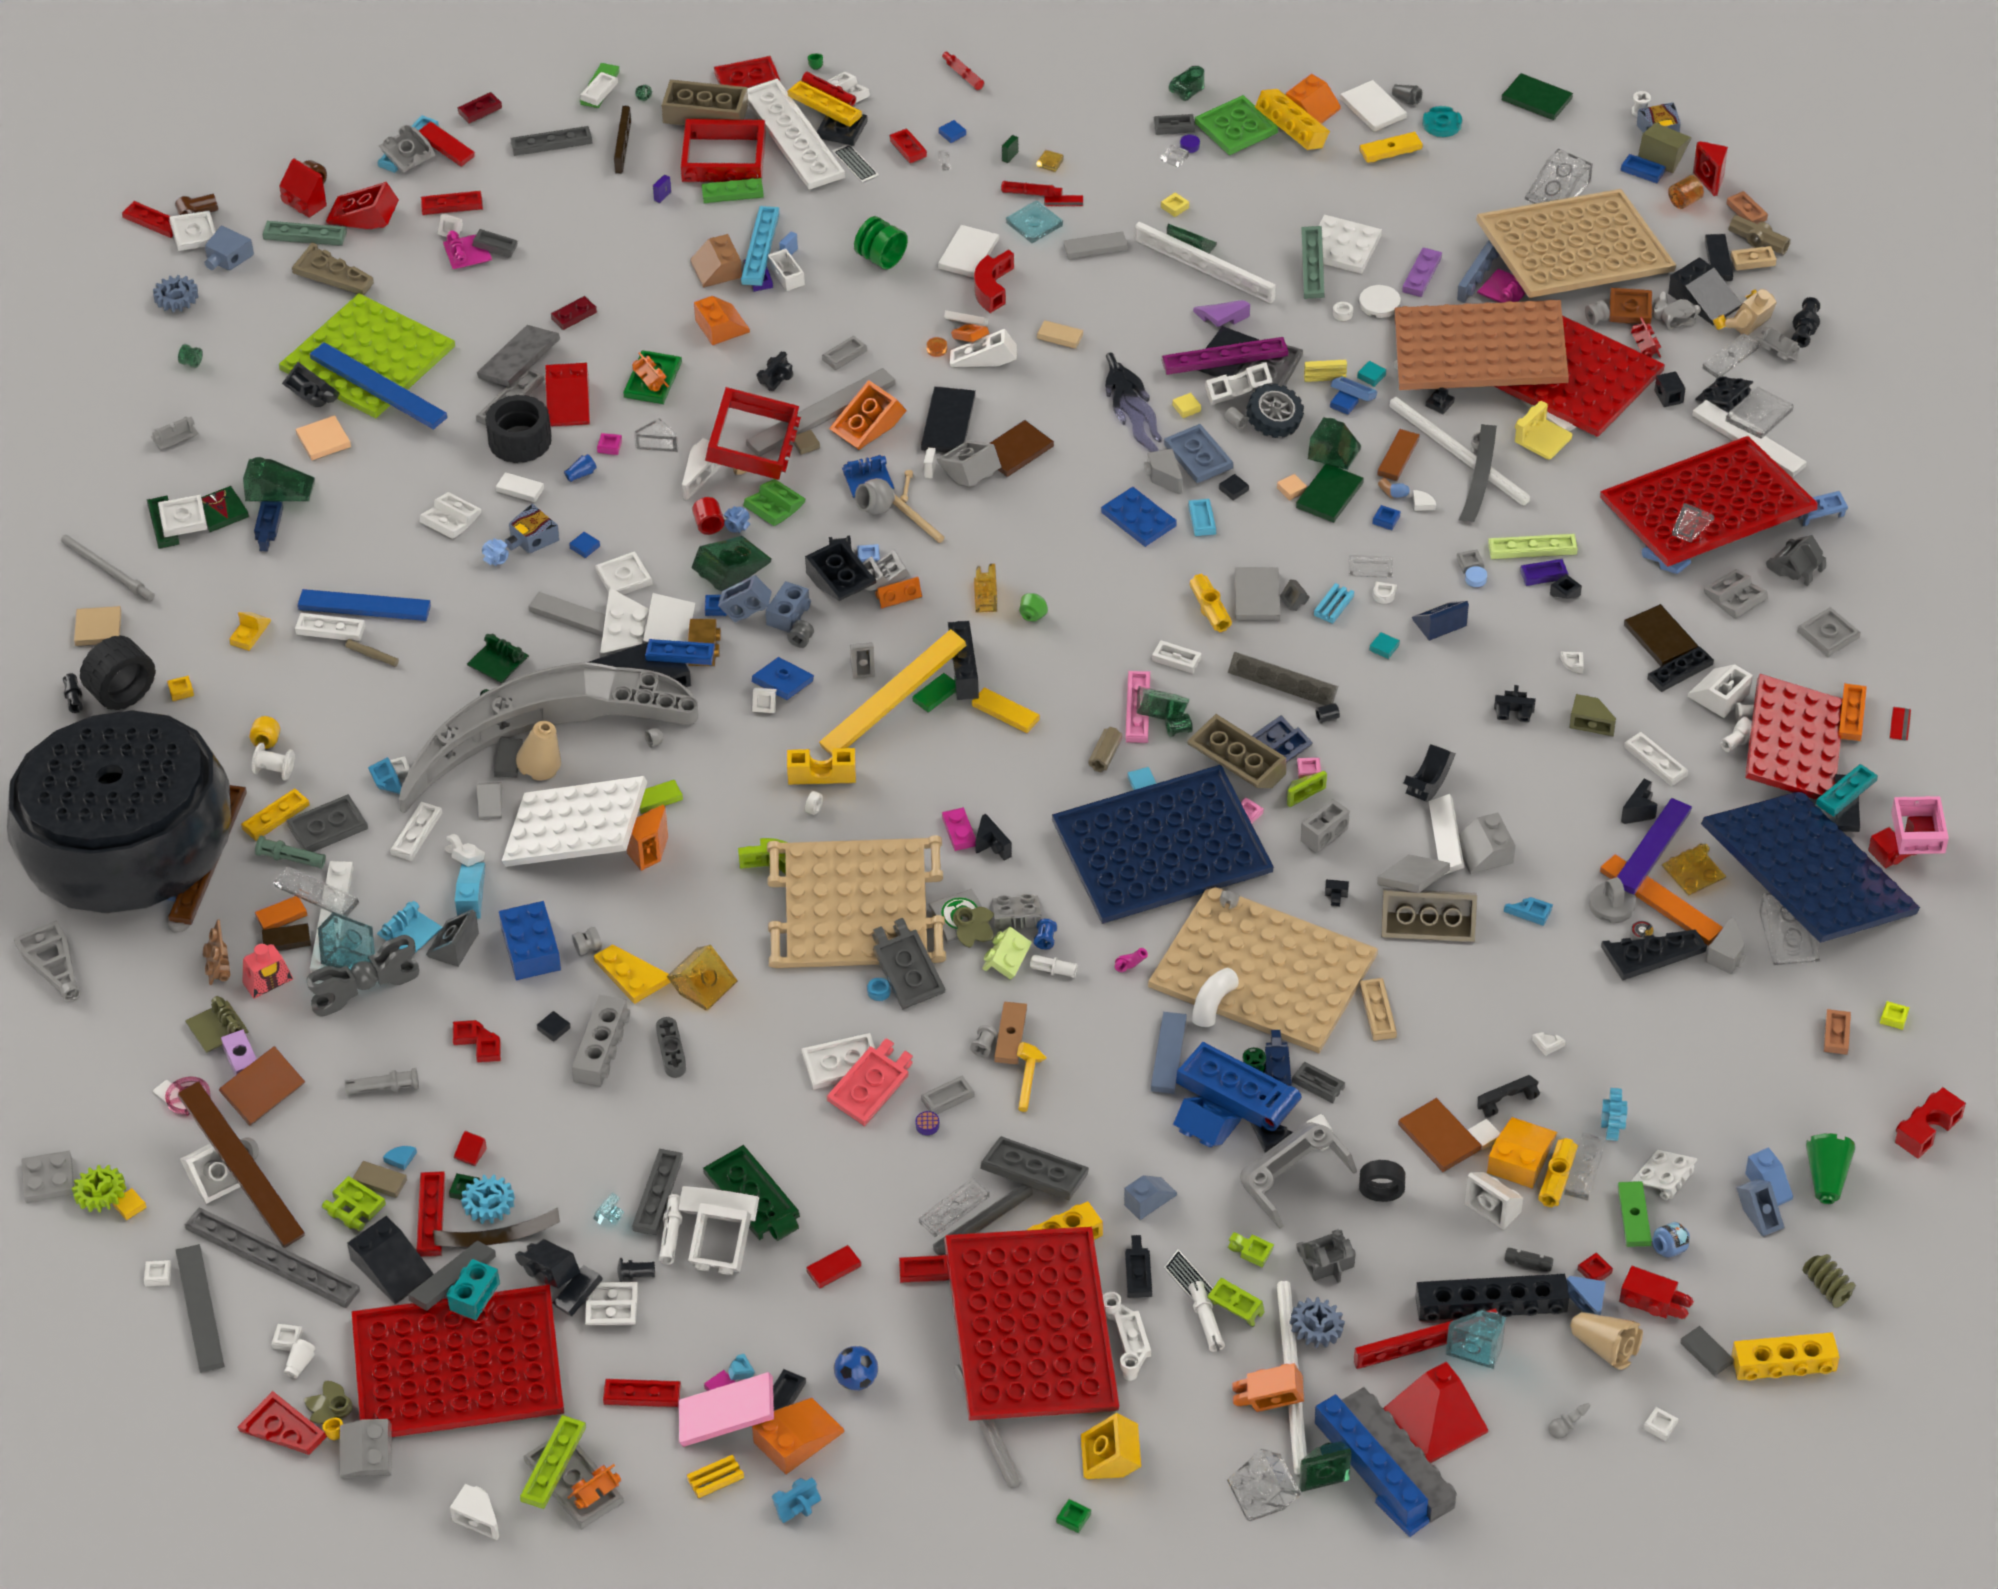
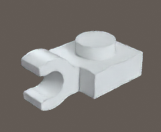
(466, 854)

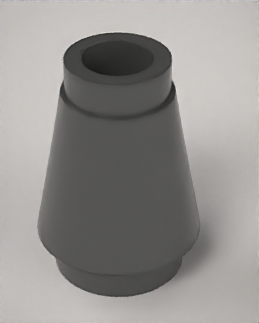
(1409, 93)

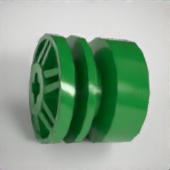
(880, 242)

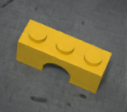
(806, 770)

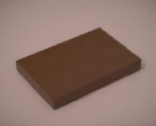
(1020, 447)

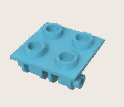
(410, 923)

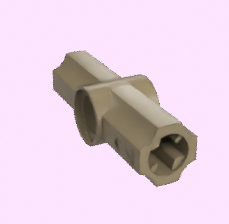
(1759, 234)

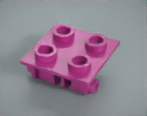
(462, 253)
(1502, 287)

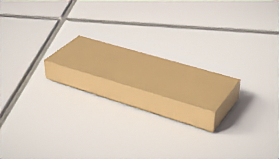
(1378, 1009)

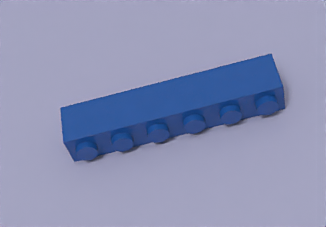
(1371, 1460)

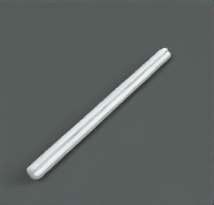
(1457, 449)
(1290, 1356)

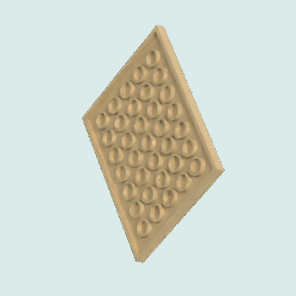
(1575, 243)
(1286, 968)

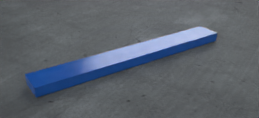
(378, 385)

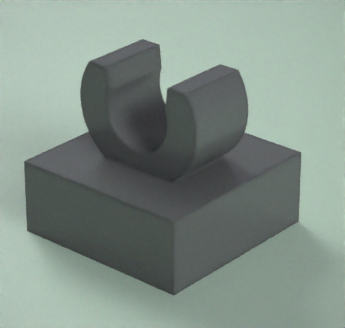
(1294, 595)

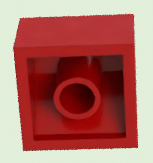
(303, 189)

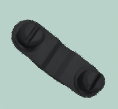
(1525, 1084)

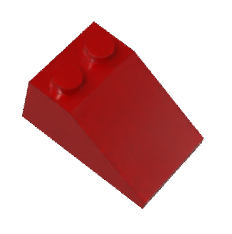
(364, 207)
(568, 394)

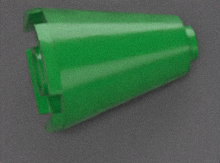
(1829, 1165)

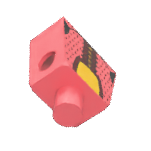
(264, 970)

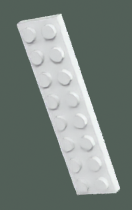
(794, 134)

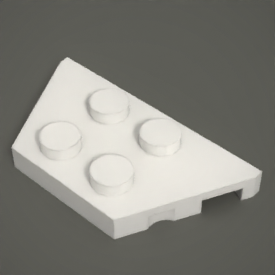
(623, 624)

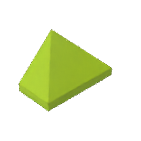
(1306, 787)

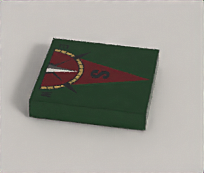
(223, 508)

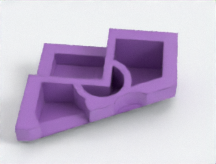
(1224, 312)

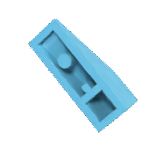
(470, 889)

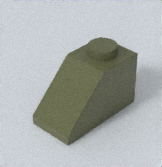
(1592, 716)

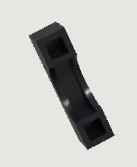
(964, 663)

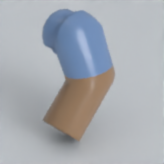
(1394, 490)

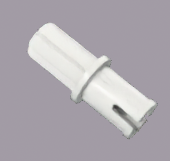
(1054, 966)

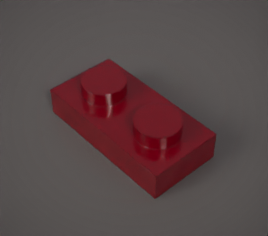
(479, 107)
(573, 312)

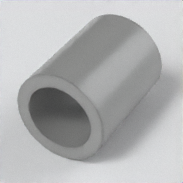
(1235, 417)

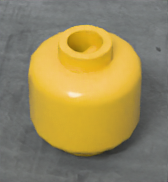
(265, 731)

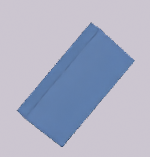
(1354, 388)

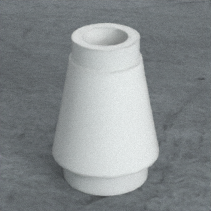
(299, 1357)

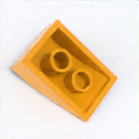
(1520, 1152)

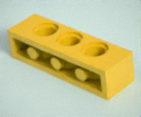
(1292, 119)
(1078, 1216)
(1775, 1350)

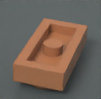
(1747, 208)
(1837, 1031)

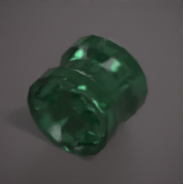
(190, 355)

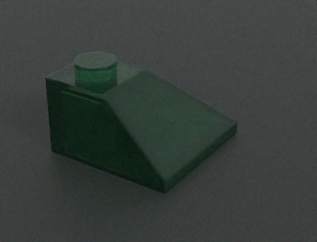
(1325, 1466)

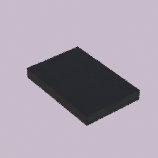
(1227, 337)

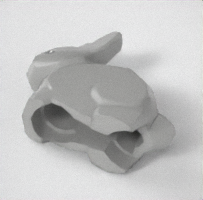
(1675, 313)

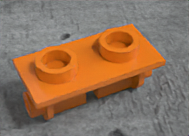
(654, 378)
(899, 592)
(585, 1491)

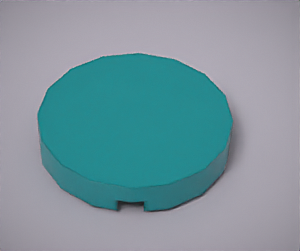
(1442, 121)

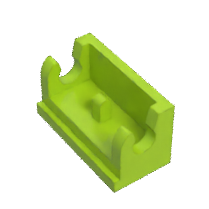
(1236, 1301)

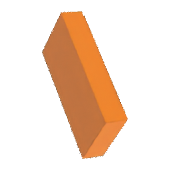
(970, 332)
(281, 913)

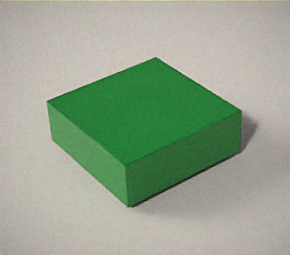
(1073, 1516)

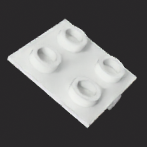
(1666, 1172)

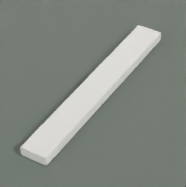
(1205, 262)

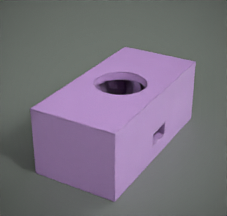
(234, 1041)

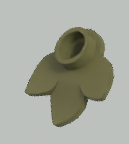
(976, 927)
(326, 1404)

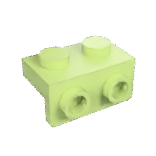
(1007, 952)

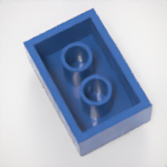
(529, 940)

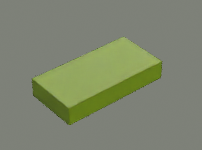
(660, 794)

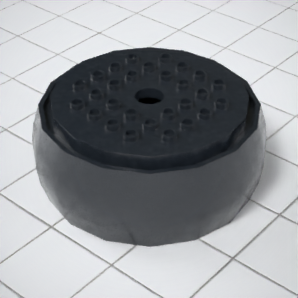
(123, 839)

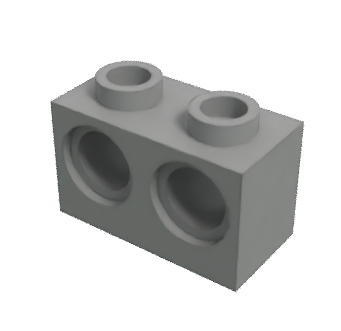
(1325, 825)

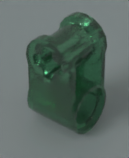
(1188, 82)

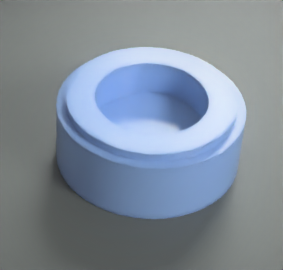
(1476, 576)

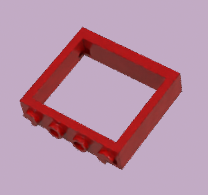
(723, 130)
(760, 406)

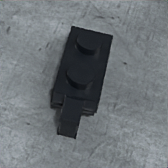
(1138, 1269)

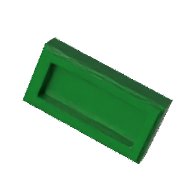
(935, 692)

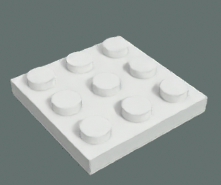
(1348, 243)

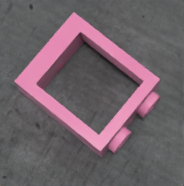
(1920, 842)

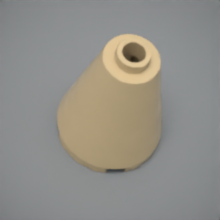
(540, 752)
(1608, 1337)

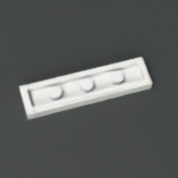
(1446, 832)

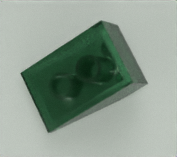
(275, 482)
(729, 562)

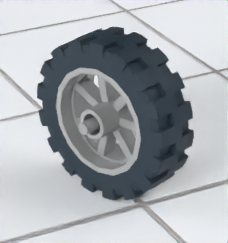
(1273, 423)

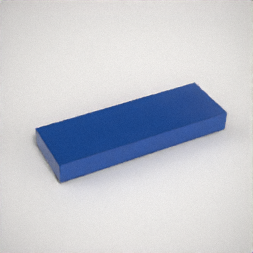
(680, 652)

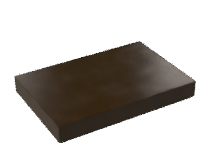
(1660, 634)

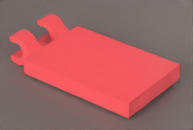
(870, 1082)

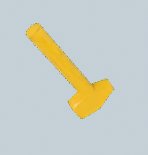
(1031, 1055)

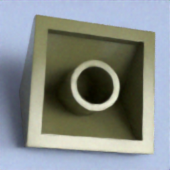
(1663, 146)

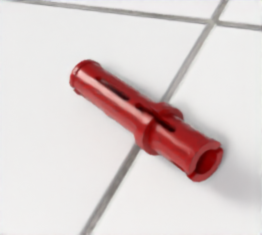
(832, 90)

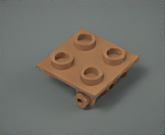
(216, 956)

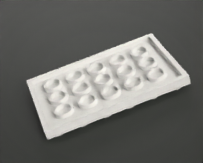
(574, 821)

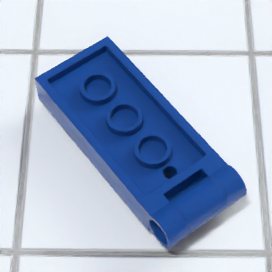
(1237, 1087)

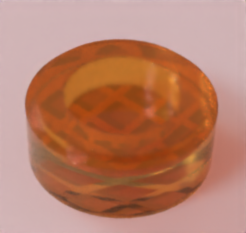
(936, 346)

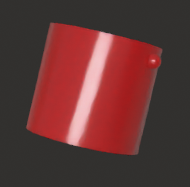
(708, 515)

